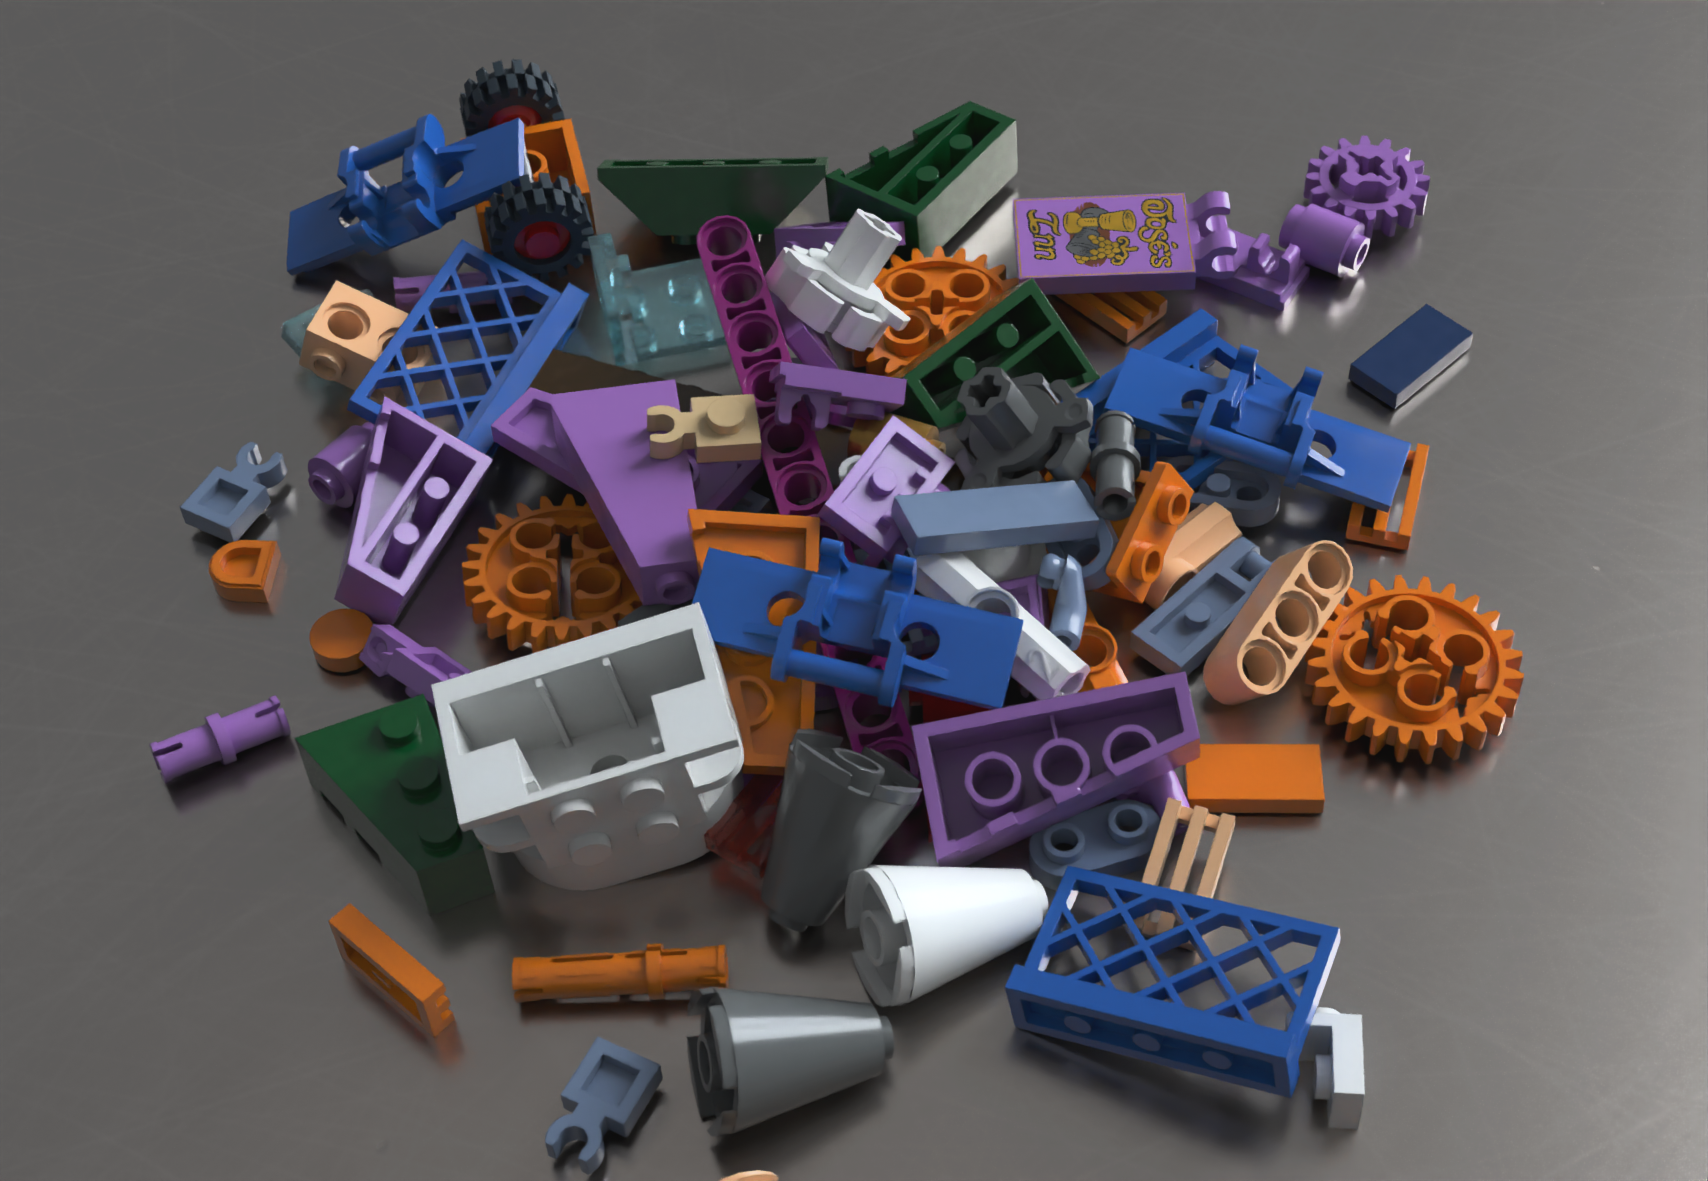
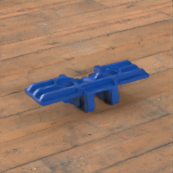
(411, 207)
(1260, 425)
(860, 612)

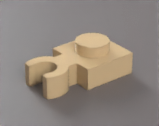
(715, 427)

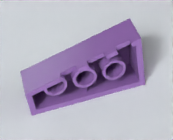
(1046, 760)

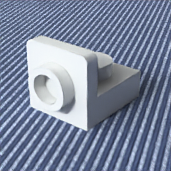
(1337, 1054)

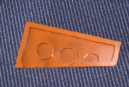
(764, 708)

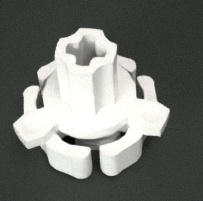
(835, 284)

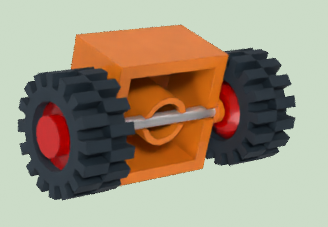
(551, 212)

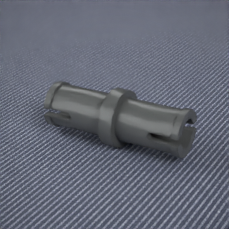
(1115, 465)

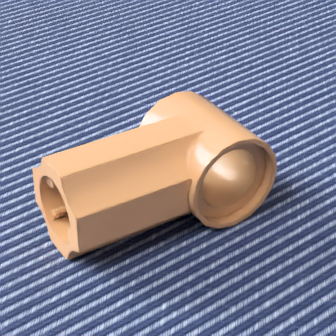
(1194, 545)

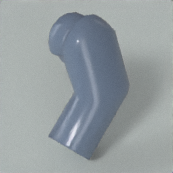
(1070, 601)

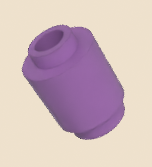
(1325, 238)
(339, 466)

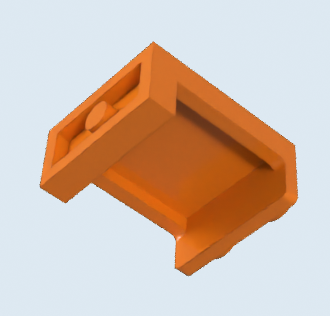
(1147, 533)

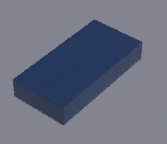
(1410, 356)

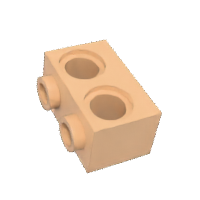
(350, 337)

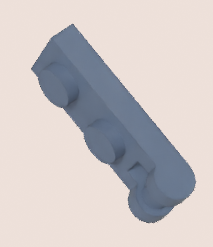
(1199, 613)

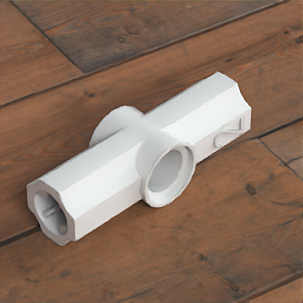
(1041, 661)

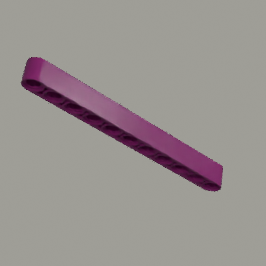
(737, 277)

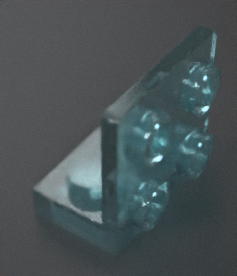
(653, 308)

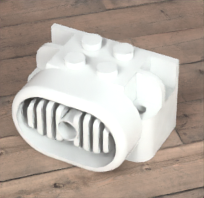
(596, 751)

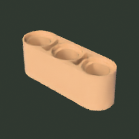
(1302, 612)

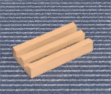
(1198, 820)

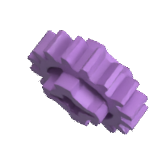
(1368, 184)

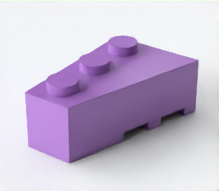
(405, 510)

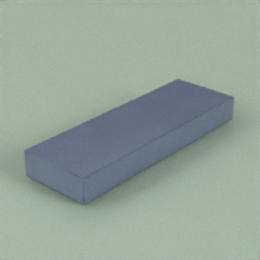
(994, 517)

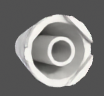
(936, 923)

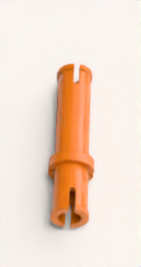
(608, 974)

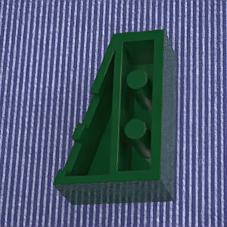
(933, 179)
(1009, 332)
(397, 793)

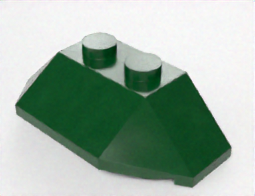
(684, 194)

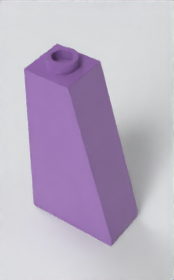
(632, 495)

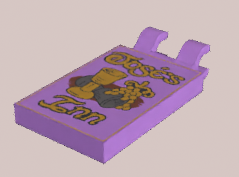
(1122, 242)

